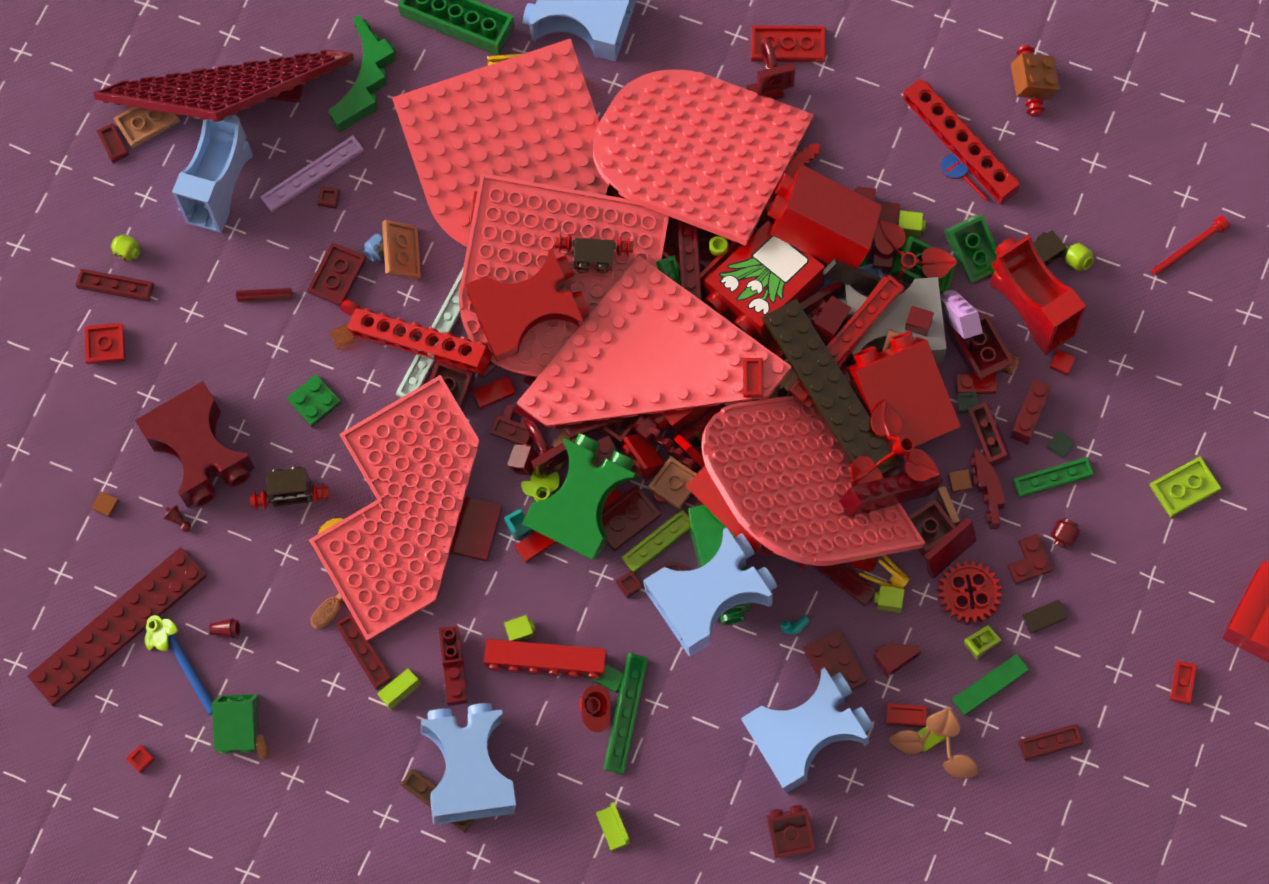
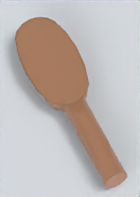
(326, 612)

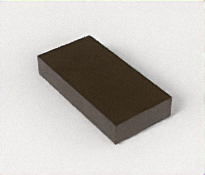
(1044, 616)

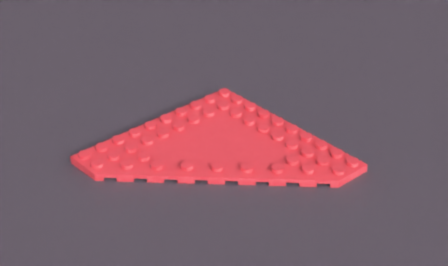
(646, 353)

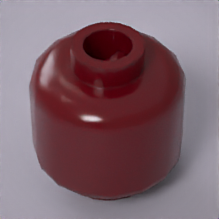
(1065, 533)

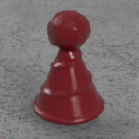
(174, 516)

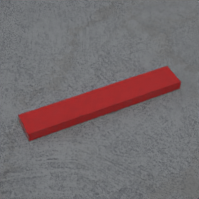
(537, 542)

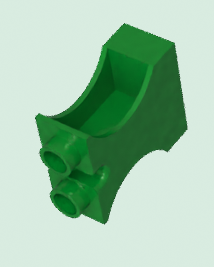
(576, 509)

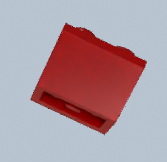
(646, 458)

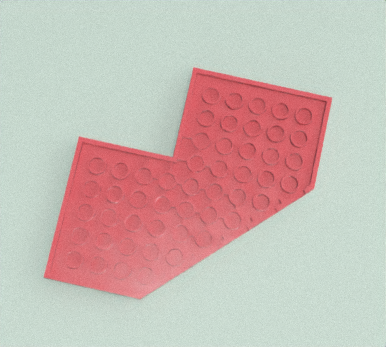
(397, 548)

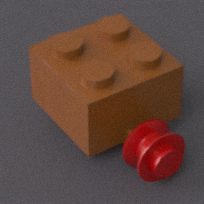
(1034, 78)

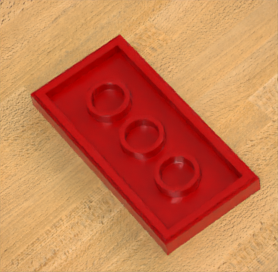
(790, 43)

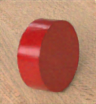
(348, 307)

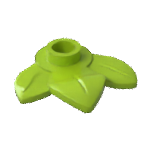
(542, 484)
(158, 635)

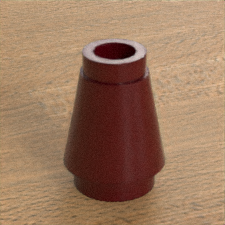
(225, 628)

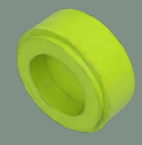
(718, 245)

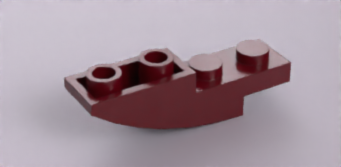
(988, 482)
(453, 665)

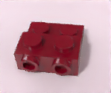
(790, 831)

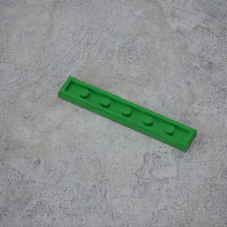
(625, 714)

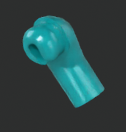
(795, 627)

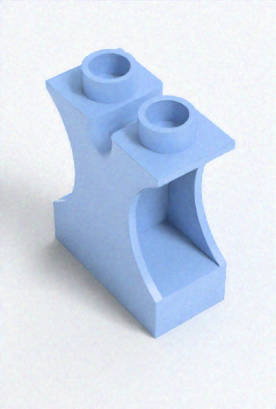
(595, 21)
(209, 180)
(698, 597)
(796, 735)
(471, 782)

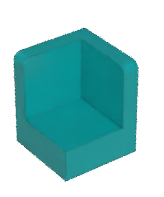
(515, 526)

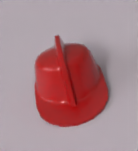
(595, 708)

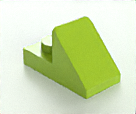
(981, 641)

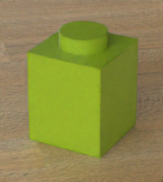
(912, 223)
(889, 599)
(520, 629)

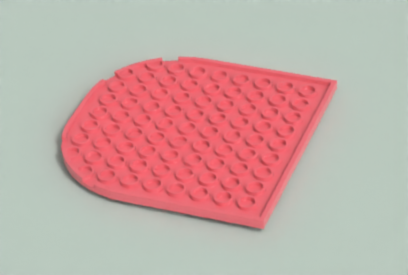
(506, 120)
(698, 149)
(511, 239)
(786, 482)

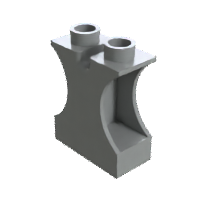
(922, 294)

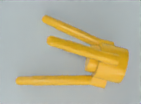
(898, 579)

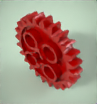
(987, 590)

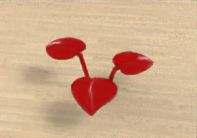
(935, 260)
(887, 422)

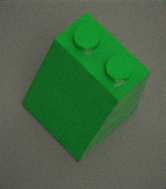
(235, 722)

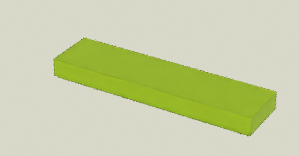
(657, 541)

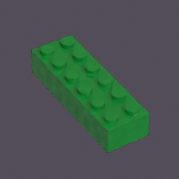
(462, 20)

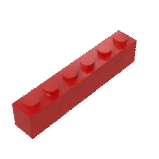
(545, 658)

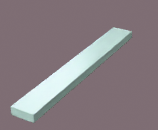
(443, 323)

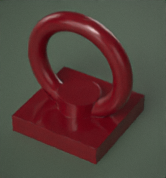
(774, 76)
(549, 456)

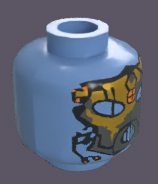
(375, 248)

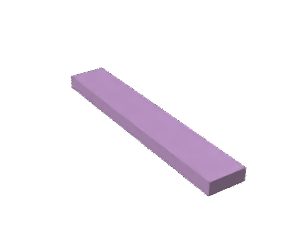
(312, 173)

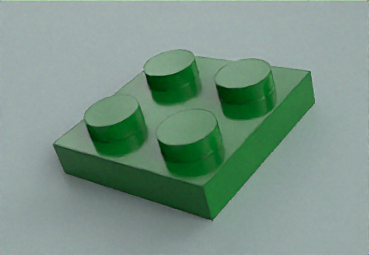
(313, 400)

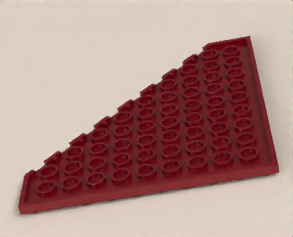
(223, 90)

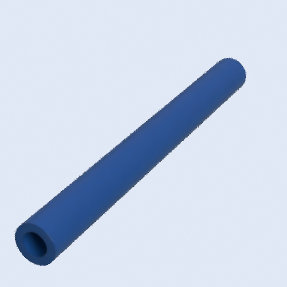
(190, 673)

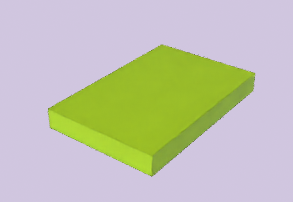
(1185, 486)

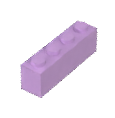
(960, 314)

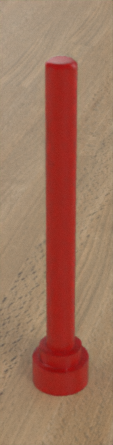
(1220, 225)

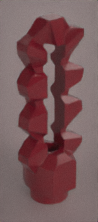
(649, 429)

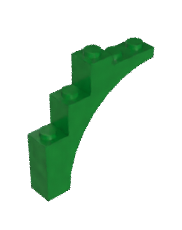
(360, 100)

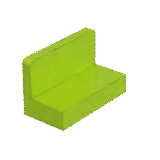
(399, 689)
(613, 827)

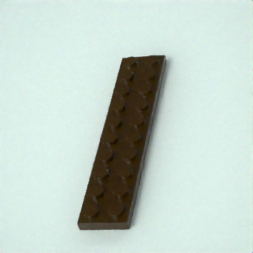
(826, 385)

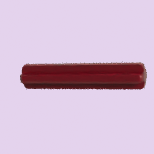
(264, 294)

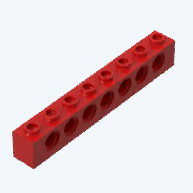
(937, 123)
(476, 361)

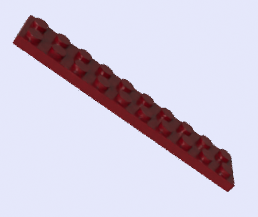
(116, 626)

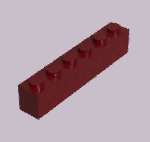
(886, 493)

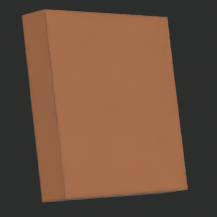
(672, 481)

